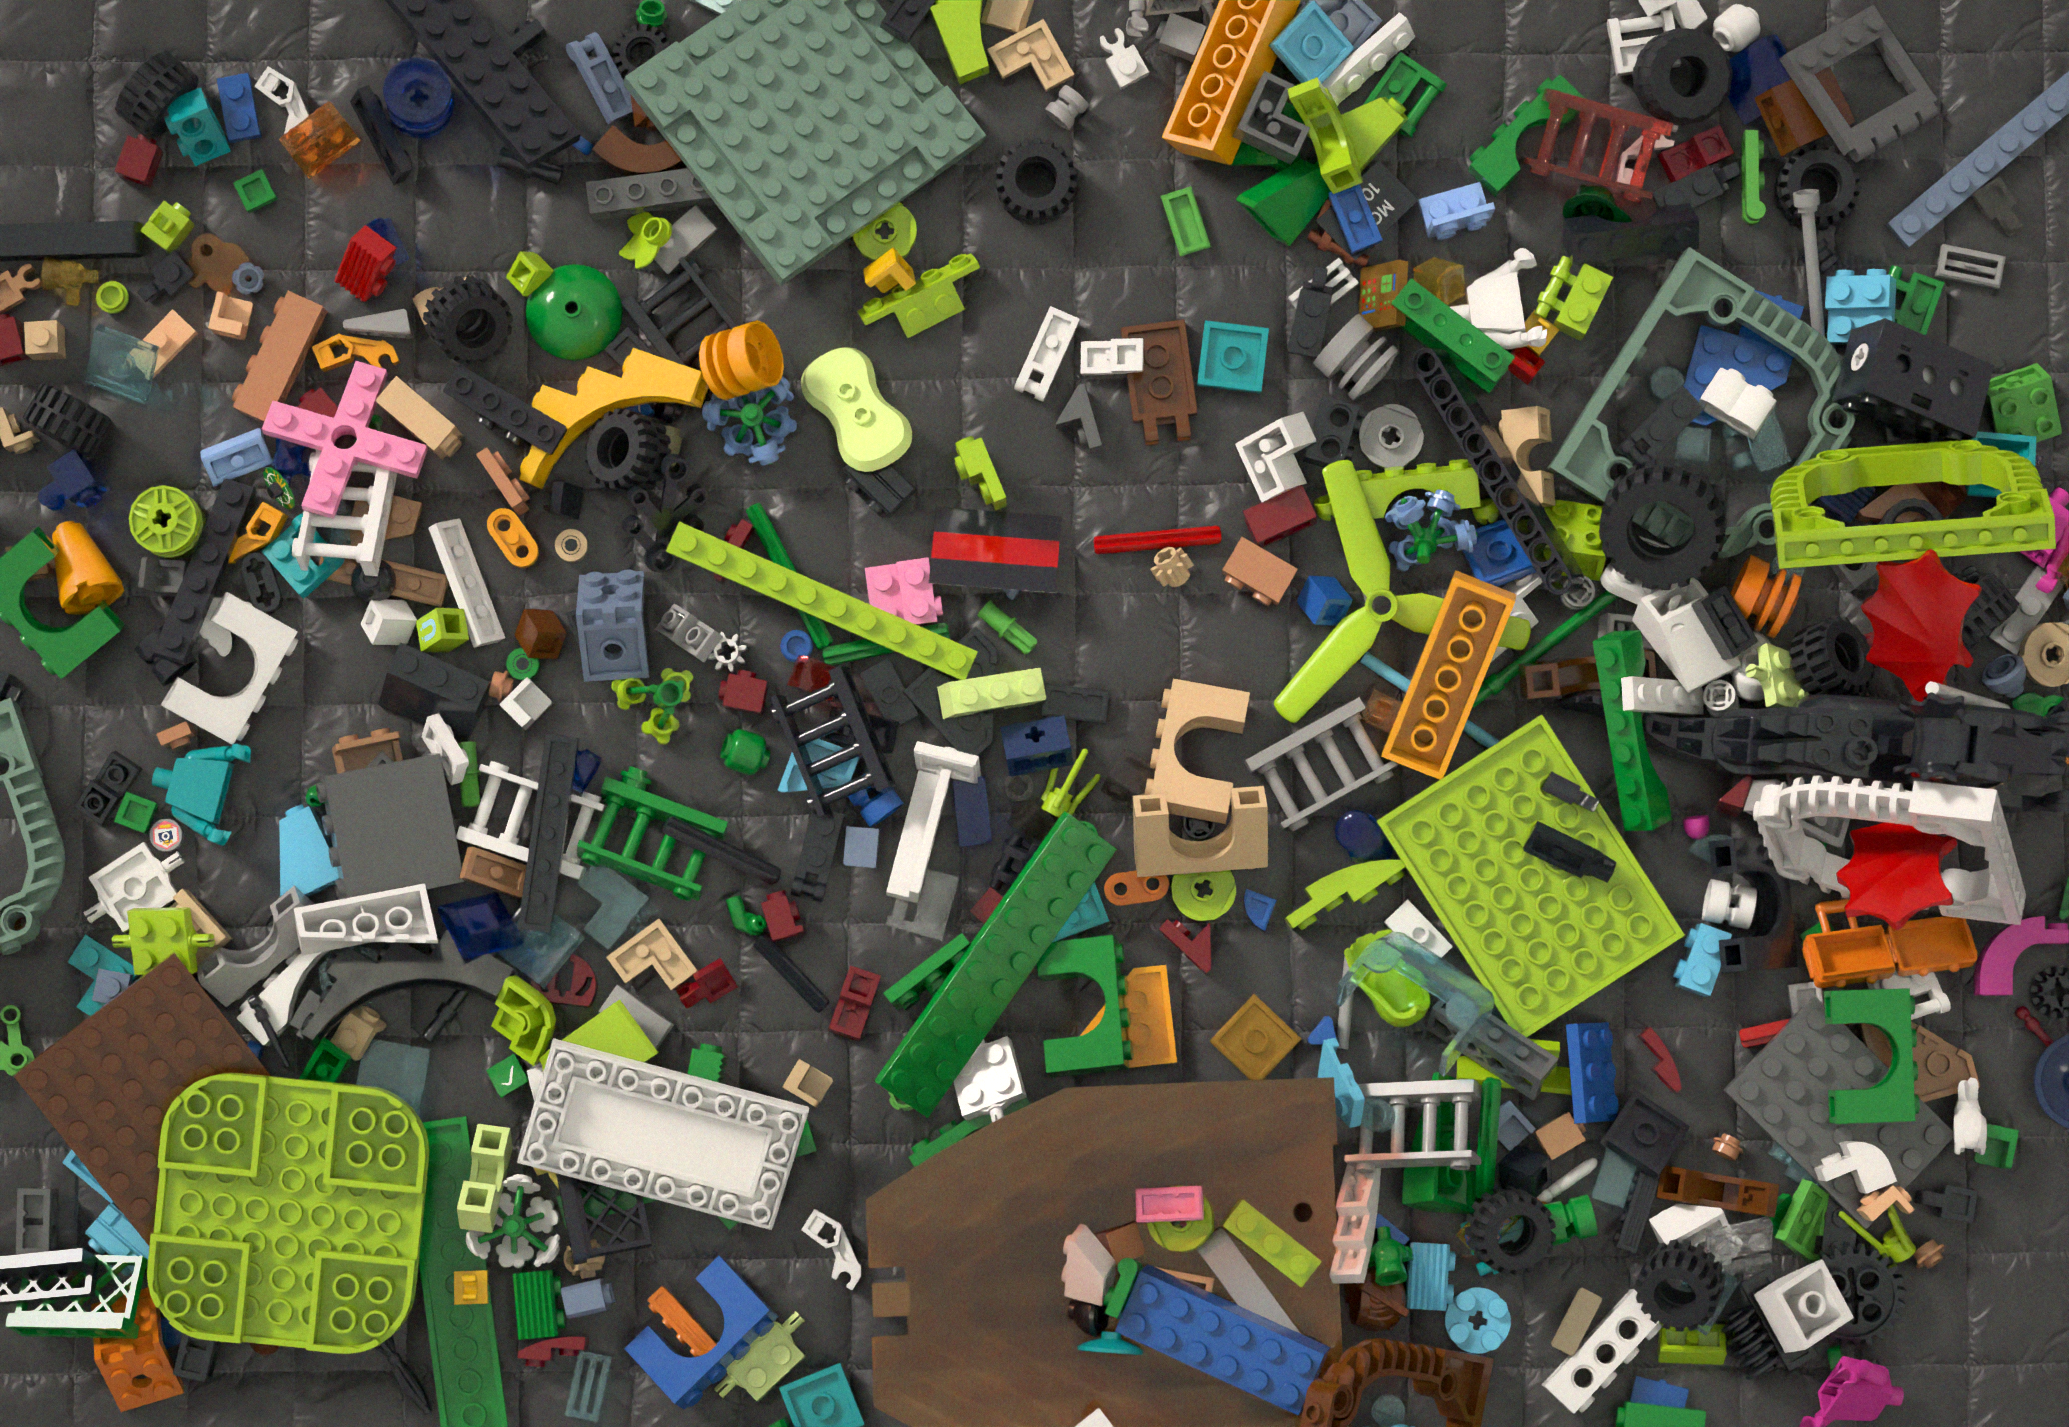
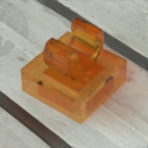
(1381, 711)

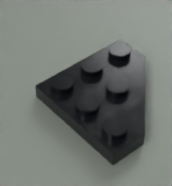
(968, 732)

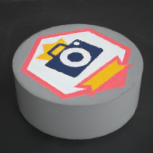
(166, 835)

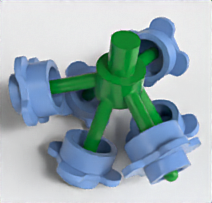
(739, 437)
(1440, 532)

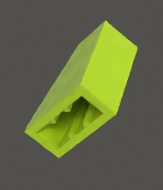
(1373, 127)

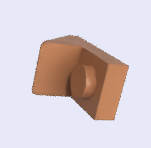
(1122, 1241)

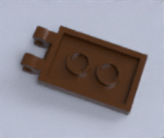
(1166, 386)

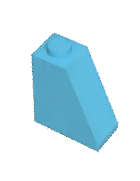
(304, 853)

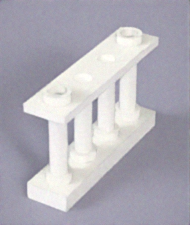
(372, 524)
(507, 843)

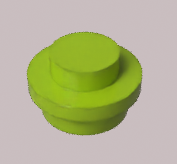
(112, 297)

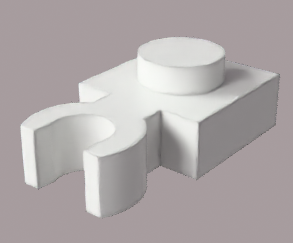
(1124, 63)

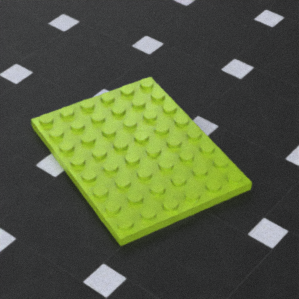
(1517, 920)

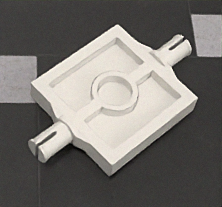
(133, 882)
(990, 1080)

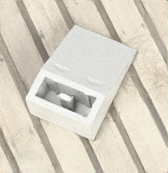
(1680, 637)

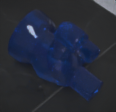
(288, 460)

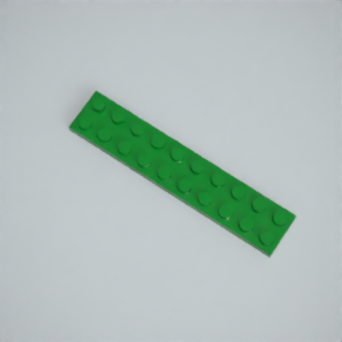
(995, 964)
(463, 1334)

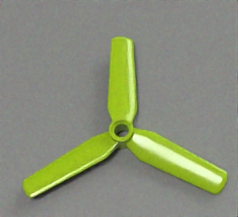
(1371, 572)

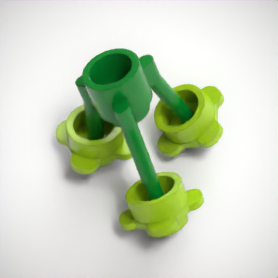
(665, 695)

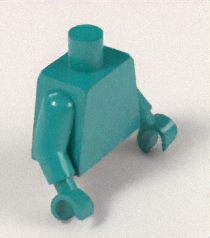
(200, 787)

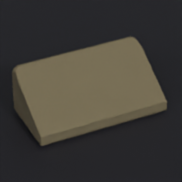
(1576, 1321)

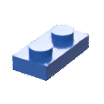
(239, 107)
(1355, 218)

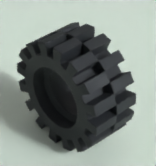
(631, 39)

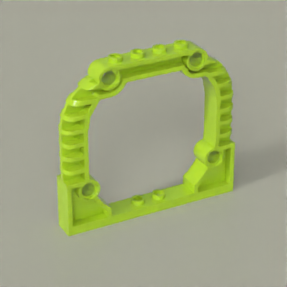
(1808, 538)

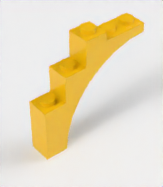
(643, 381)

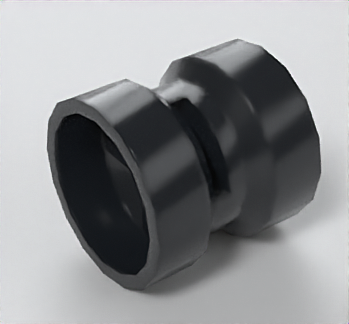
(1199, 830)

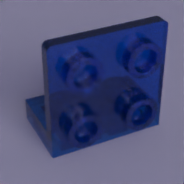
(1754, 73)

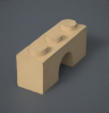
(1521, 432)

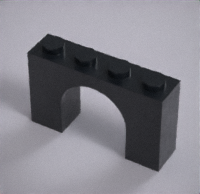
(1773, 937)

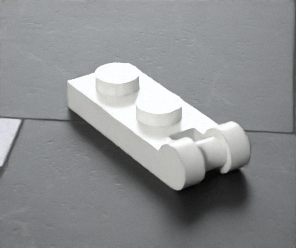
(1047, 352)

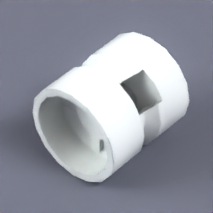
(1718, 900)

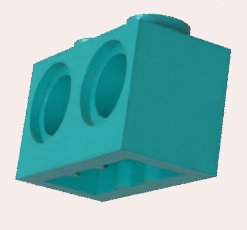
(197, 127)

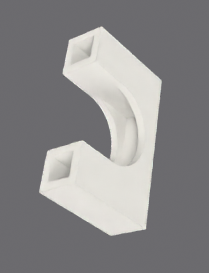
(228, 714)

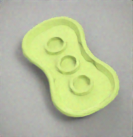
(866, 426)

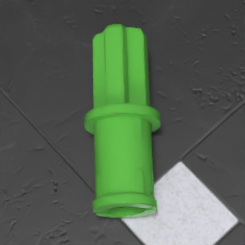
(1007, 627)
(470, 786)

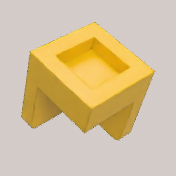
(889, 271)

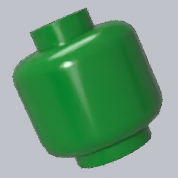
(744, 752)

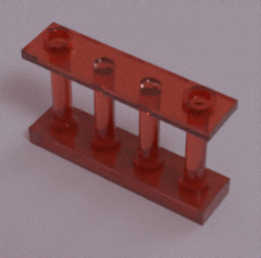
(1620, 122)

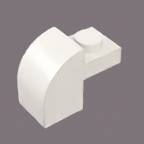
(1864, 1161)

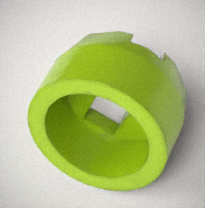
(1323, 507)
(1486, 512)

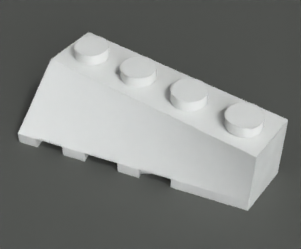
(363, 919)

